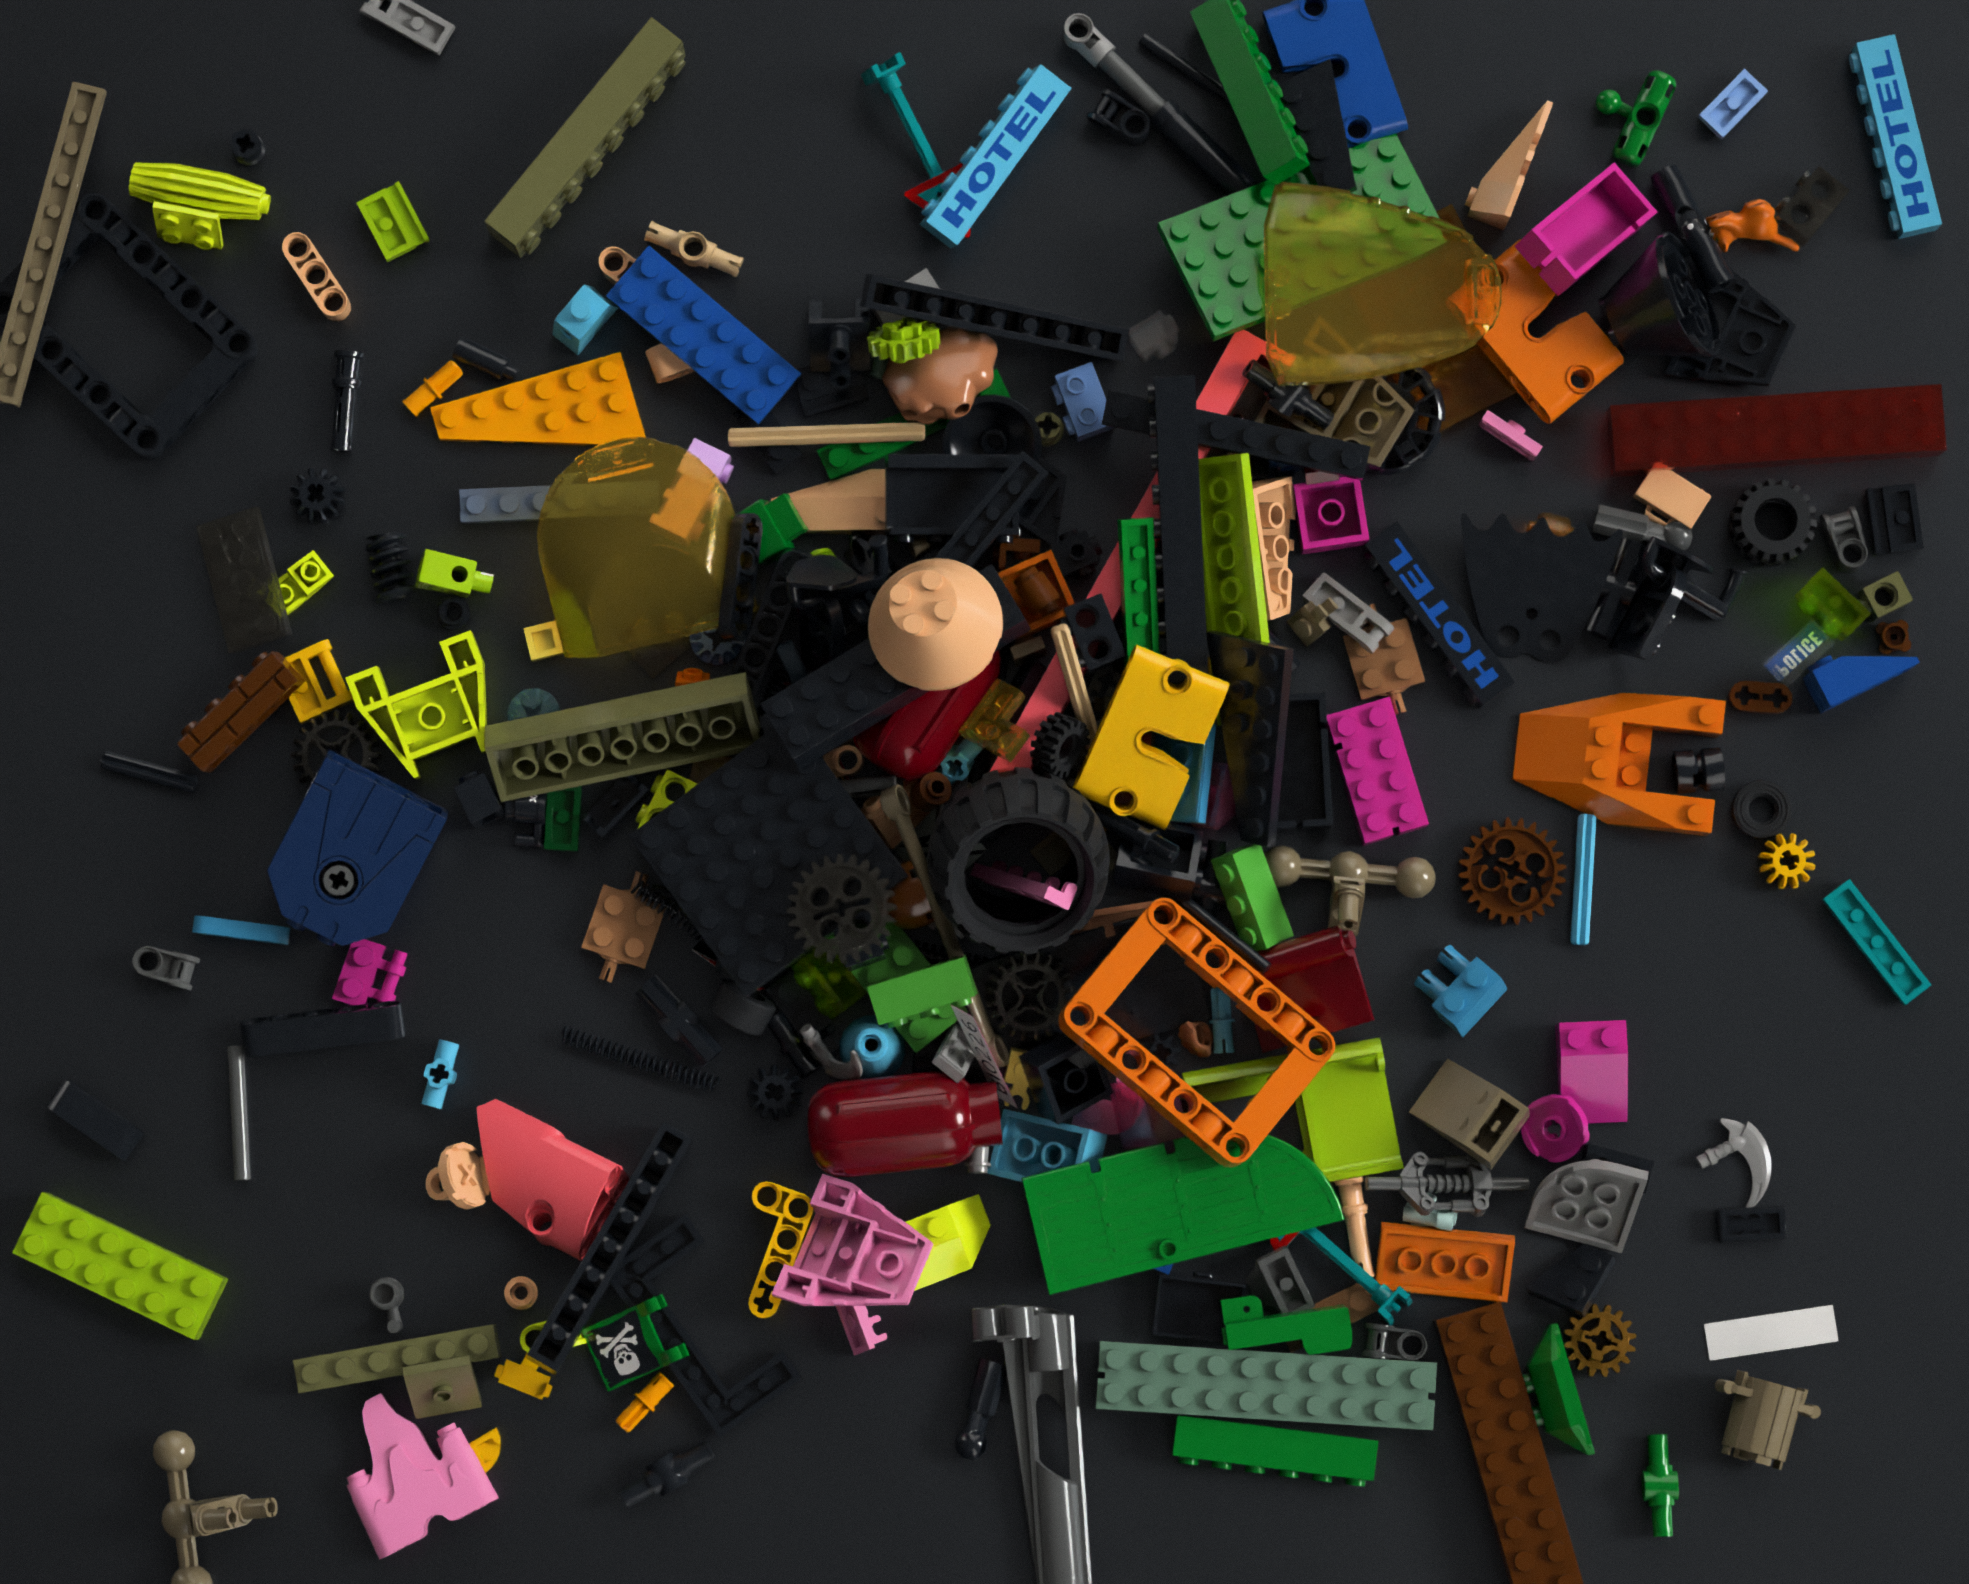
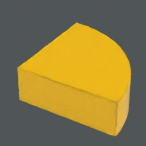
(487, 1448)

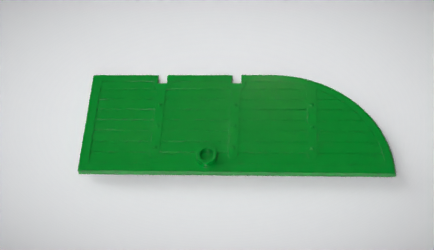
(1170, 1208)

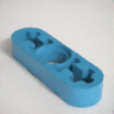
(241, 930)

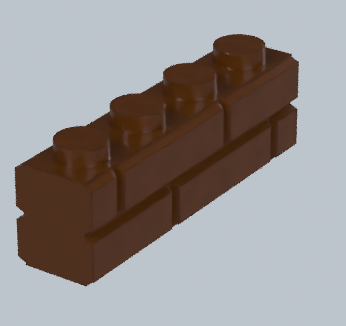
(240, 712)

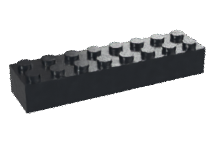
(857, 692)

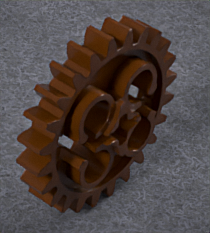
(1523, 843)

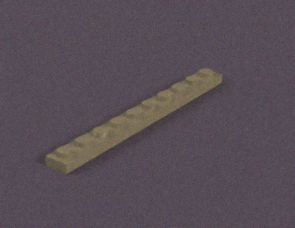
(48, 239)

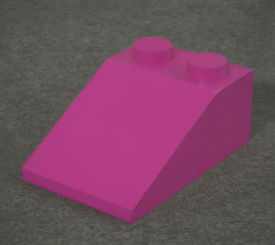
(1594, 1068)

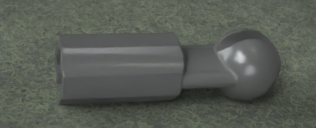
(1639, 527)

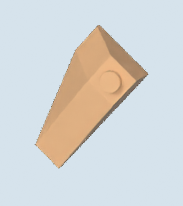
(1501, 185)
(844, 504)
(1274, 510)

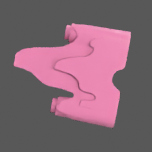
(410, 1480)

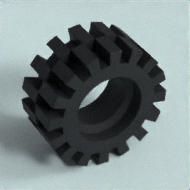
(1060, 745)

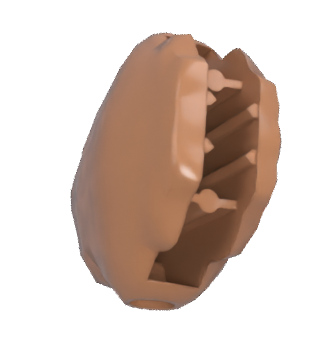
(945, 381)

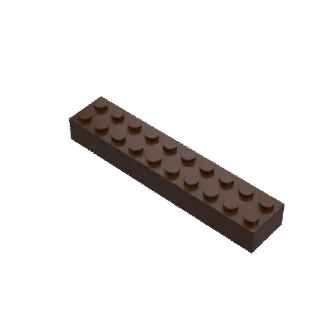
(1507, 1447)

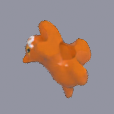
(1753, 222)

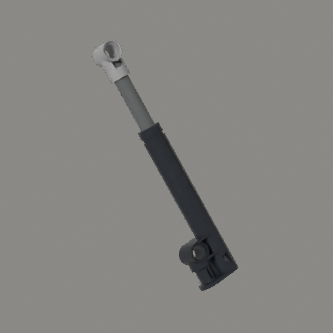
(1166, 116)

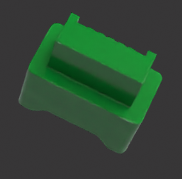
(780, 526)

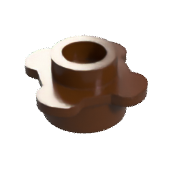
(1885, 631)

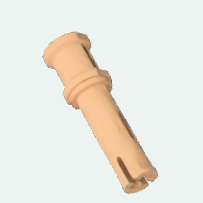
(1354, 1213)

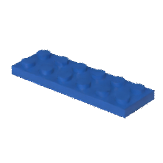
(703, 335)

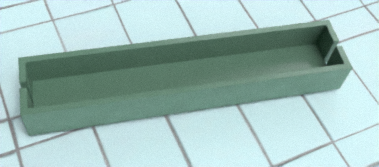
(1266, 1385)

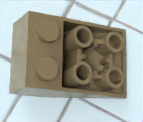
(1470, 1113)

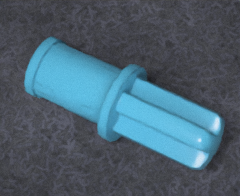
(1221, 1021)

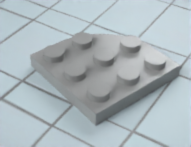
(1588, 1203)

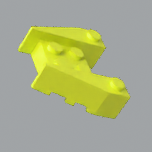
(430, 713)

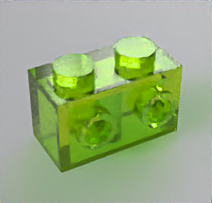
(1831, 605)
(828, 983)

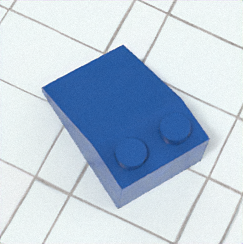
(1849, 676)

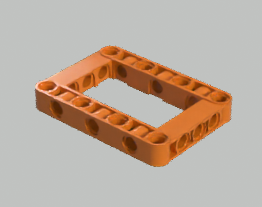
(1157, 1082)

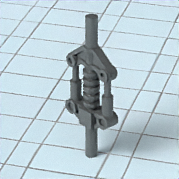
(1476, 1182)

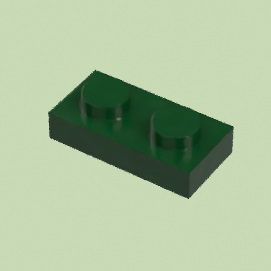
(563, 820)

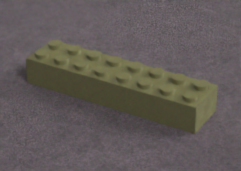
(586, 138)
(622, 737)

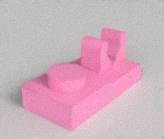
(859, 1328)

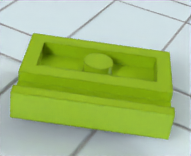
(393, 221)

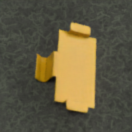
(524, 1378)

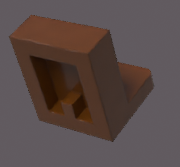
(1020, 548)

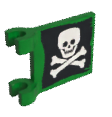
(629, 1345)

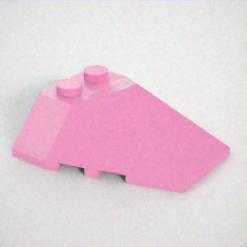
(853, 1253)

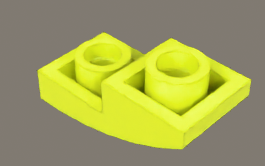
(303, 580)

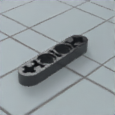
(735, 576)

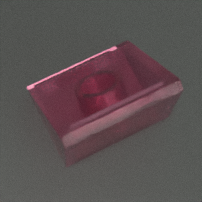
(1139, 1122)

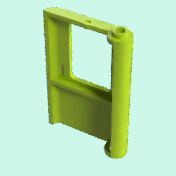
(1340, 1113)

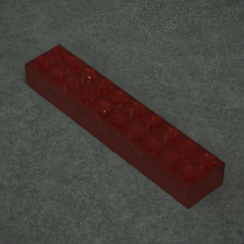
(1776, 430)

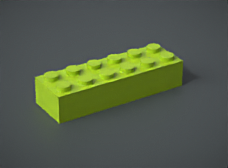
(120, 1265)

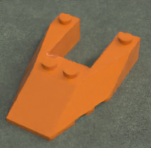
(1599, 756)

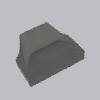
(1279, 1283)

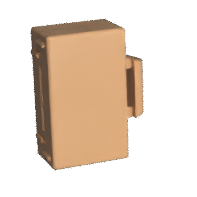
(1671, 497)

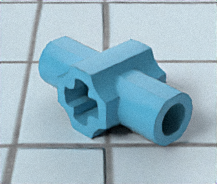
(964, 752)
(435, 1092)

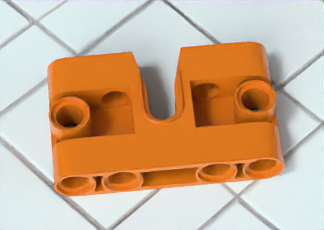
(1544, 366)

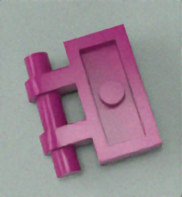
(360, 972)

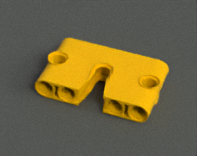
(1141, 704)

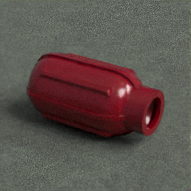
(925, 730)
(901, 1123)

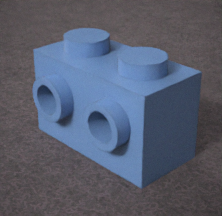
(1082, 400)

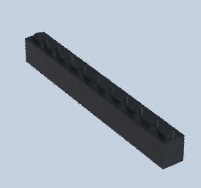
(1179, 521)

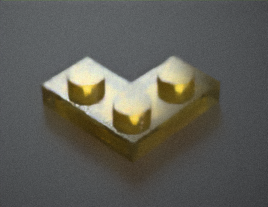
(990, 723)

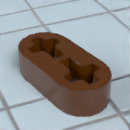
(1760, 689)

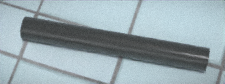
(239, 1114)

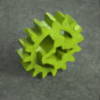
(903, 340)

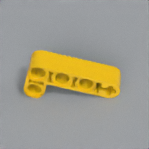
(774, 1251)

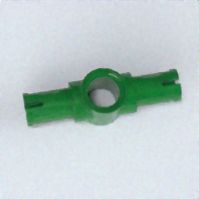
(1660, 1485)

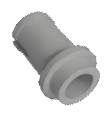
(978, 1161)

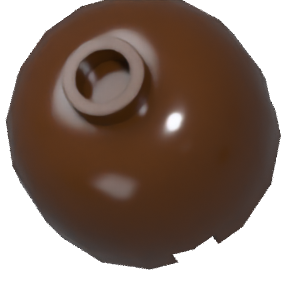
(911, 902)

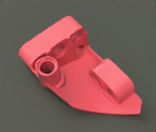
(547, 1178)

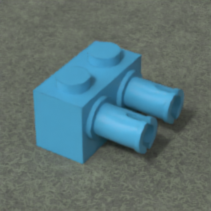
(1469, 994)

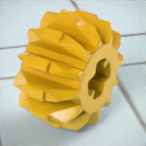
(1790, 850)

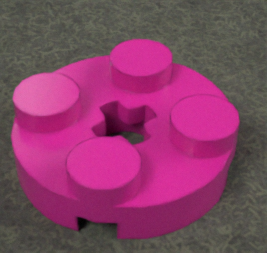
(1573, 1128)

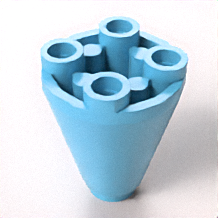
(887, 1056)

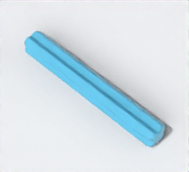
(1583, 879)

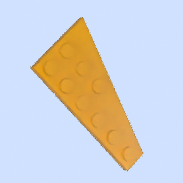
(563, 407)

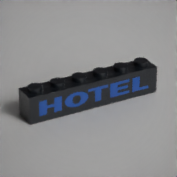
(1438, 615)

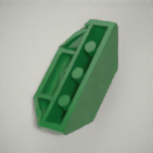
(1555, 1392)

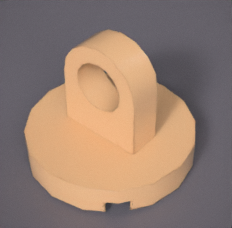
(461, 1177)

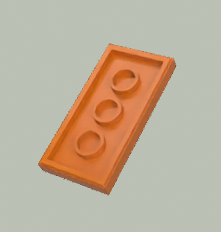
(1445, 1261)

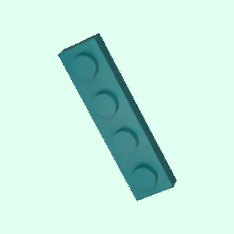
(1876, 942)

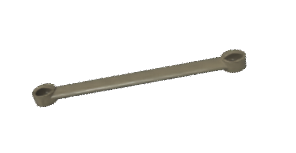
(898, 808)

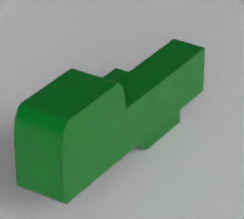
(1317, 1328)

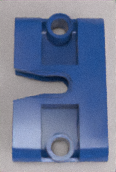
(1348, 39)

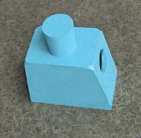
(582, 318)

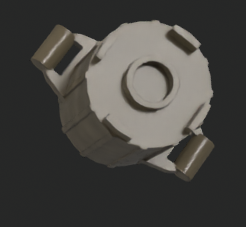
(1762, 1418)

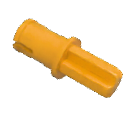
(433, 387)
(644, 1402)

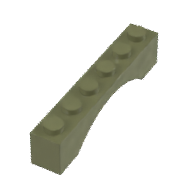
(389, 1358)

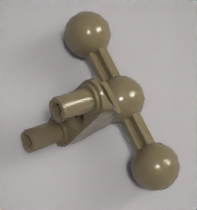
(1348, 875)
(189, 1518)

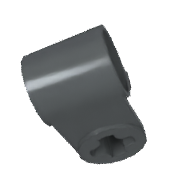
(1842, 533)
(168, 966)
(1391, 1342)

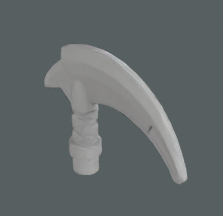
(841, 1070)
(1754, 1149)

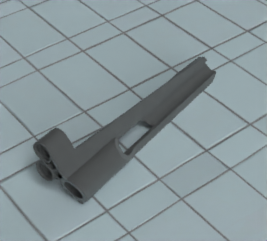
(1038, 1361)

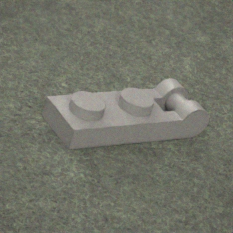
(411, 22)
(1351, 612)

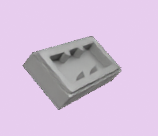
(954, 1054)

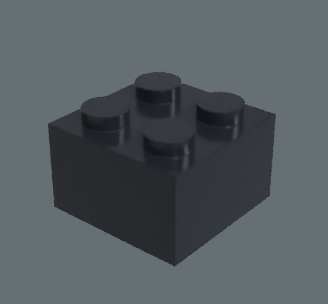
(1064, 1078)

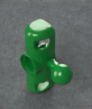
(1649, 100)

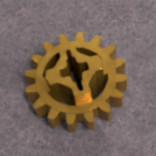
(1596, 1356)

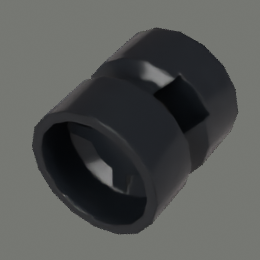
(1698, 770)

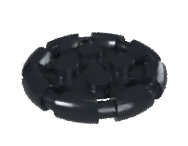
(1423, 441)

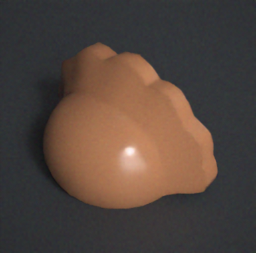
(1196, 1038)

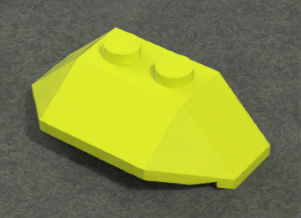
(956, 1238)

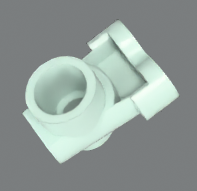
(1438, 1218)

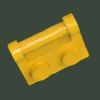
(309, 698)

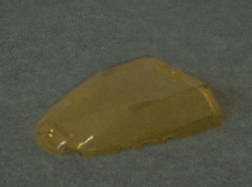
(1368, 287)

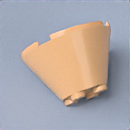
(935, 624)

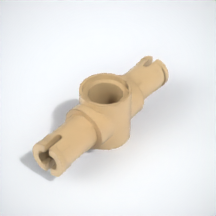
(679, 240)

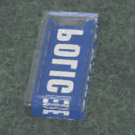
(1798, 653)

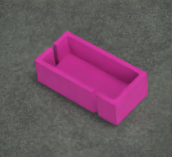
(1586, 229)
(1376, 771)

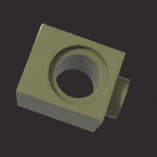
(1894, 586)

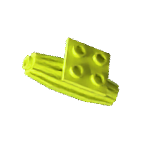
(193, 201)

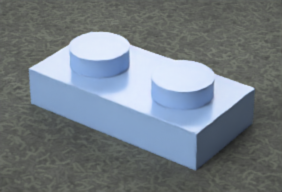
(1732, 104)

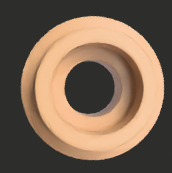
(511, 1287)

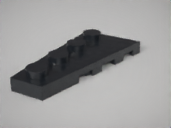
(1319, 122)

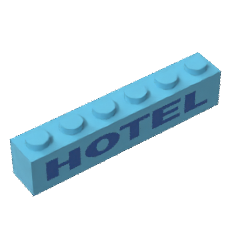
(1895, 136)
(994, 156)

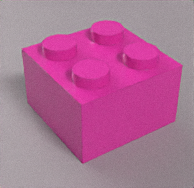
(1330, 515)

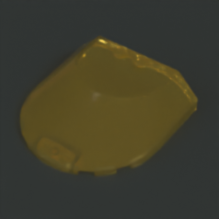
(634, 547)

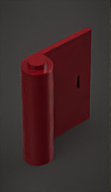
(1320, 977)

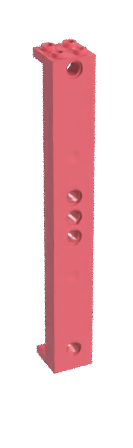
(1217, 396)

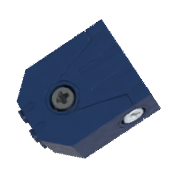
(359, 827)

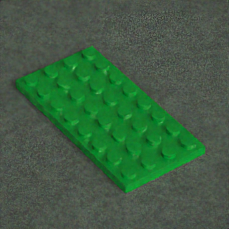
(1222, 242)

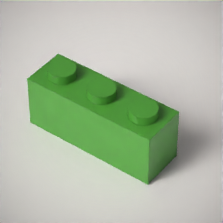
(1252, 897)
(922, 991)

